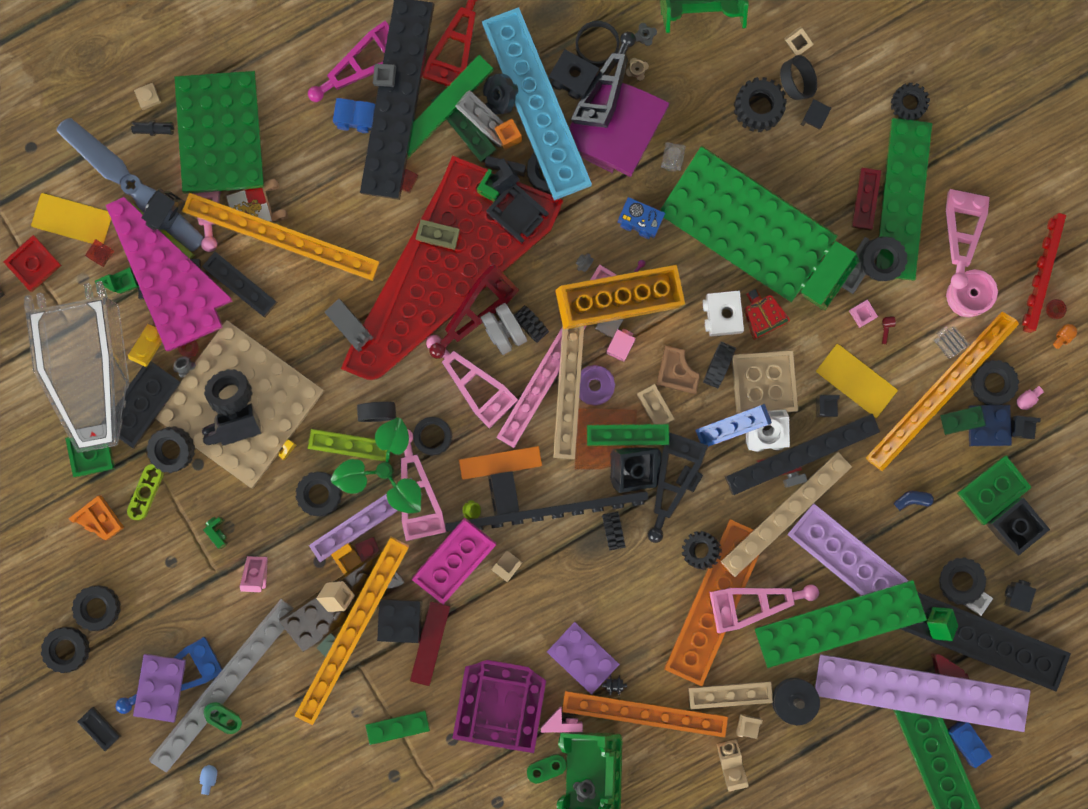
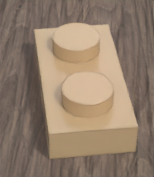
(655, 405)

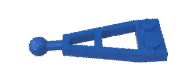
(204, 660)

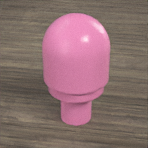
(1029, 398)

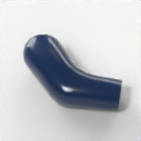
(914, 497)

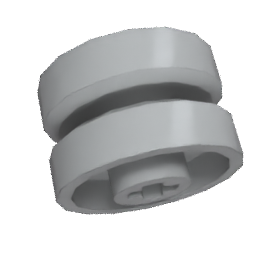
(501, 330)

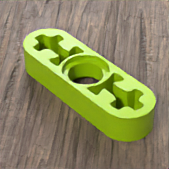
(144, 508)

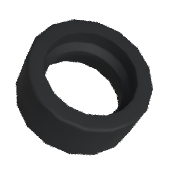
(376, 411)
(417, 436)

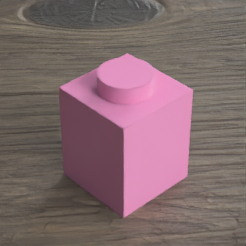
(621, 344)

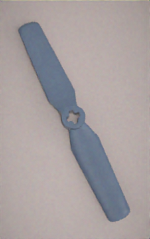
(114, 169)

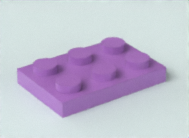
(583, 658)
(159, 688)

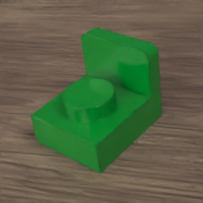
(216, 536)

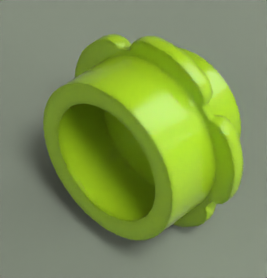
(471, 510)

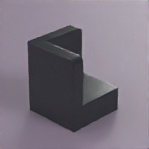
(816, 114)
(504, 177)
(827, 405)
(1024, 427)

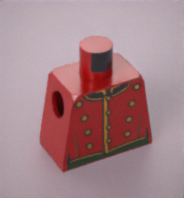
(763, 314)

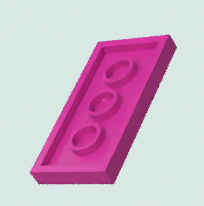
(453, 561)

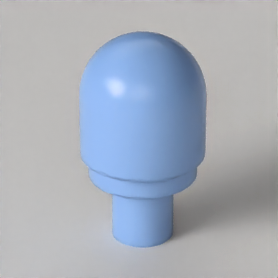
(208, 778)

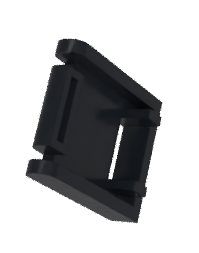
(520, 215)

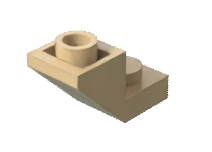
(732, 765)

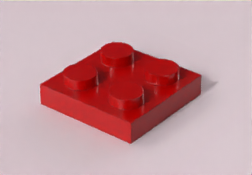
(32, 263)

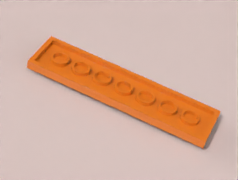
(699, 636)

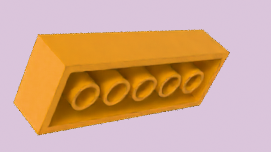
(620, 297)

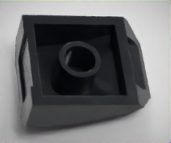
(635, 468)

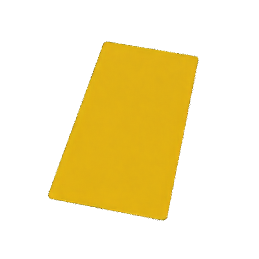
(71, 219)
(856, 380)

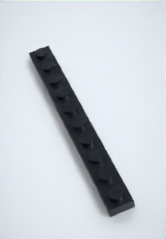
(556, 511)

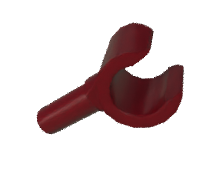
(887, 322)

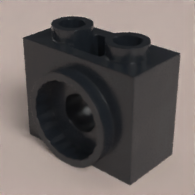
(575, 86)
(162, 210)

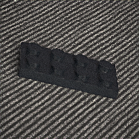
(144, 401)

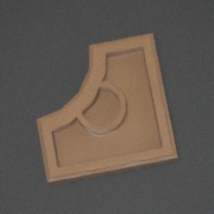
(676, 373)

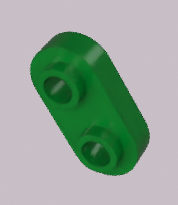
(221, 717)
(545, 767)

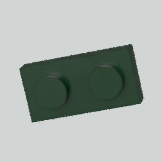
(963, 420)

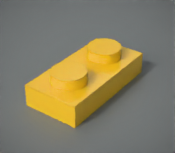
(145, 346)

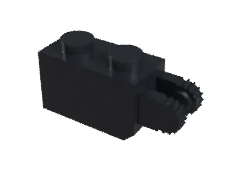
(232, 427)

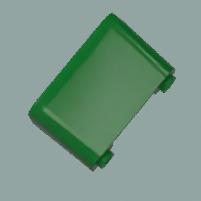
(592, 758)

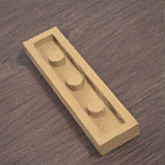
(730, 695)

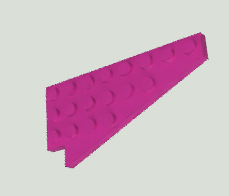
(173, 286)

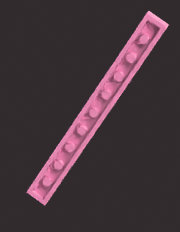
(538, 385)

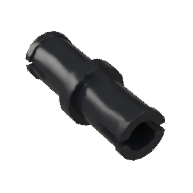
(152, 128)

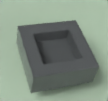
(384, 75)
(794, 479)

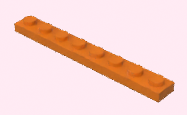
(645, 714)

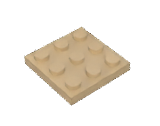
(765, 380)

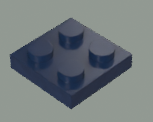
(997, 428)

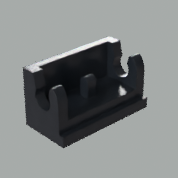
(503, 493)

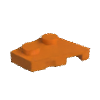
(98, 518)

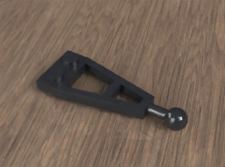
(601, 115)
(685, 449)

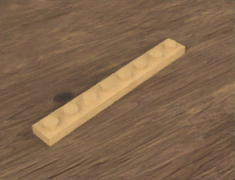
(568, 393)
(785, 514)

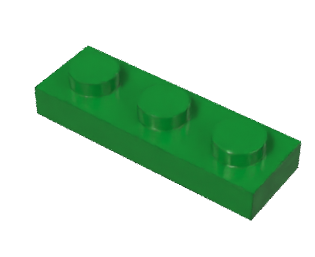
(397, 727)

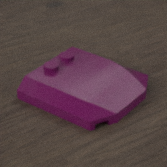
(500, 706)

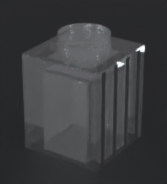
(950, 341)

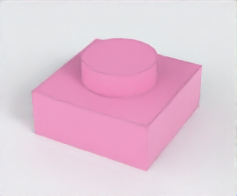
(863, 313)

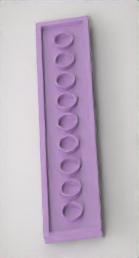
(922, 692)

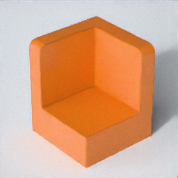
(508, 134)

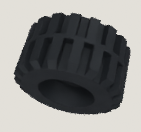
(764, 89)

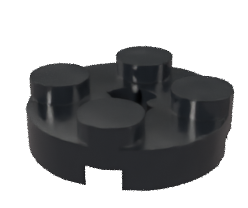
(502, 102)

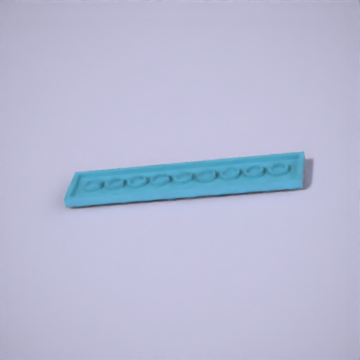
(537, 104)

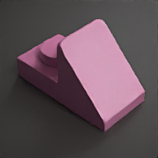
(254, 574)
(555, 724)

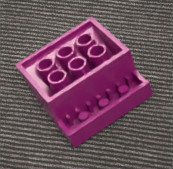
(627, 133)

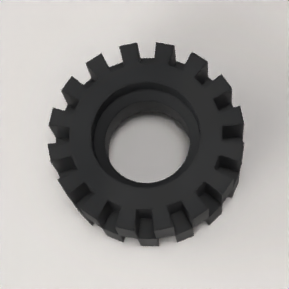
(918, 93)
(531, 324)
(613, 531)
(710, 558)

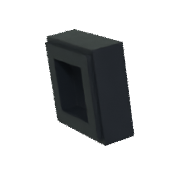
(683, 476)

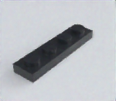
(239, 284)

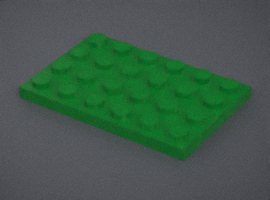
(219, 132)

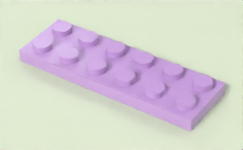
(843, 553)

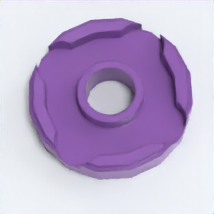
(607, 385)

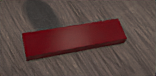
(430, 643)

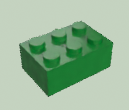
(829, 275)

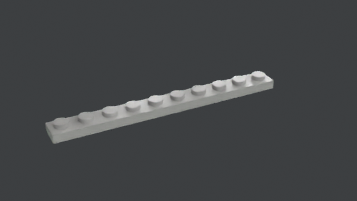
(221, 687)

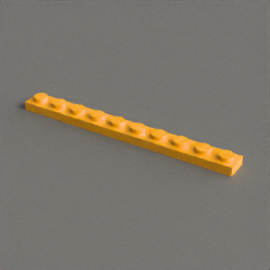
(280, 236)
(942, 391)
(351, 630)

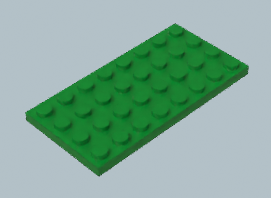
(747, 223)

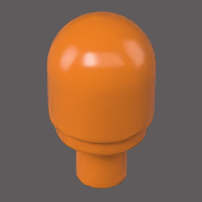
(1065, 335)

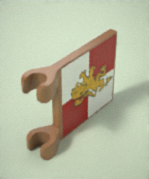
(256, 202)

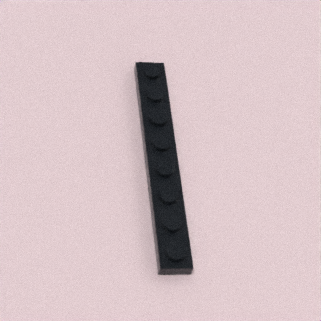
(802, 454)

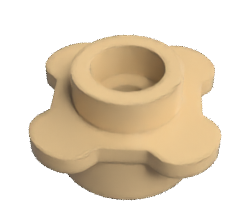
(636, 63)

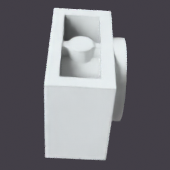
(716, 323)
(774, 438)

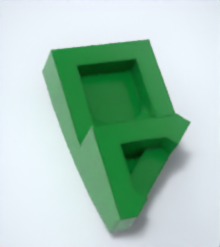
(120, 282)

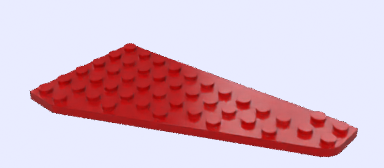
(434, 279)

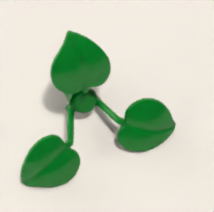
(351, 474)

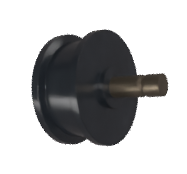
(796, 701)

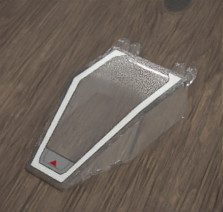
(81, 365)

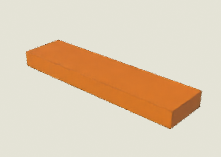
(500, 463)

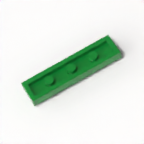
(627, 435)

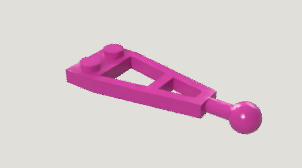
(380, 35)

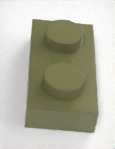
(437, 234)

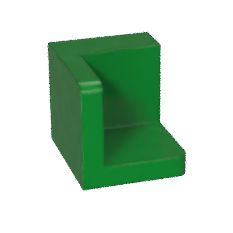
(486, 189)
(942, 624)

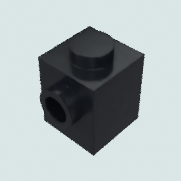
(1019, 595)

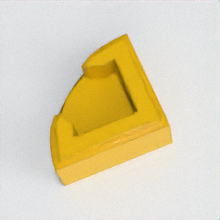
(288, 446)

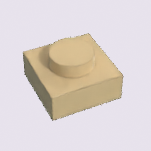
(147, 96)

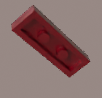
(866, 199)

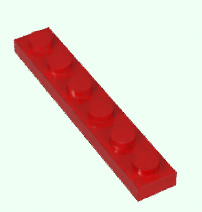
(1041, 280)

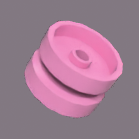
(982, 299)

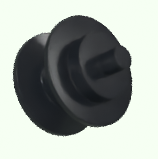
(614, 685)

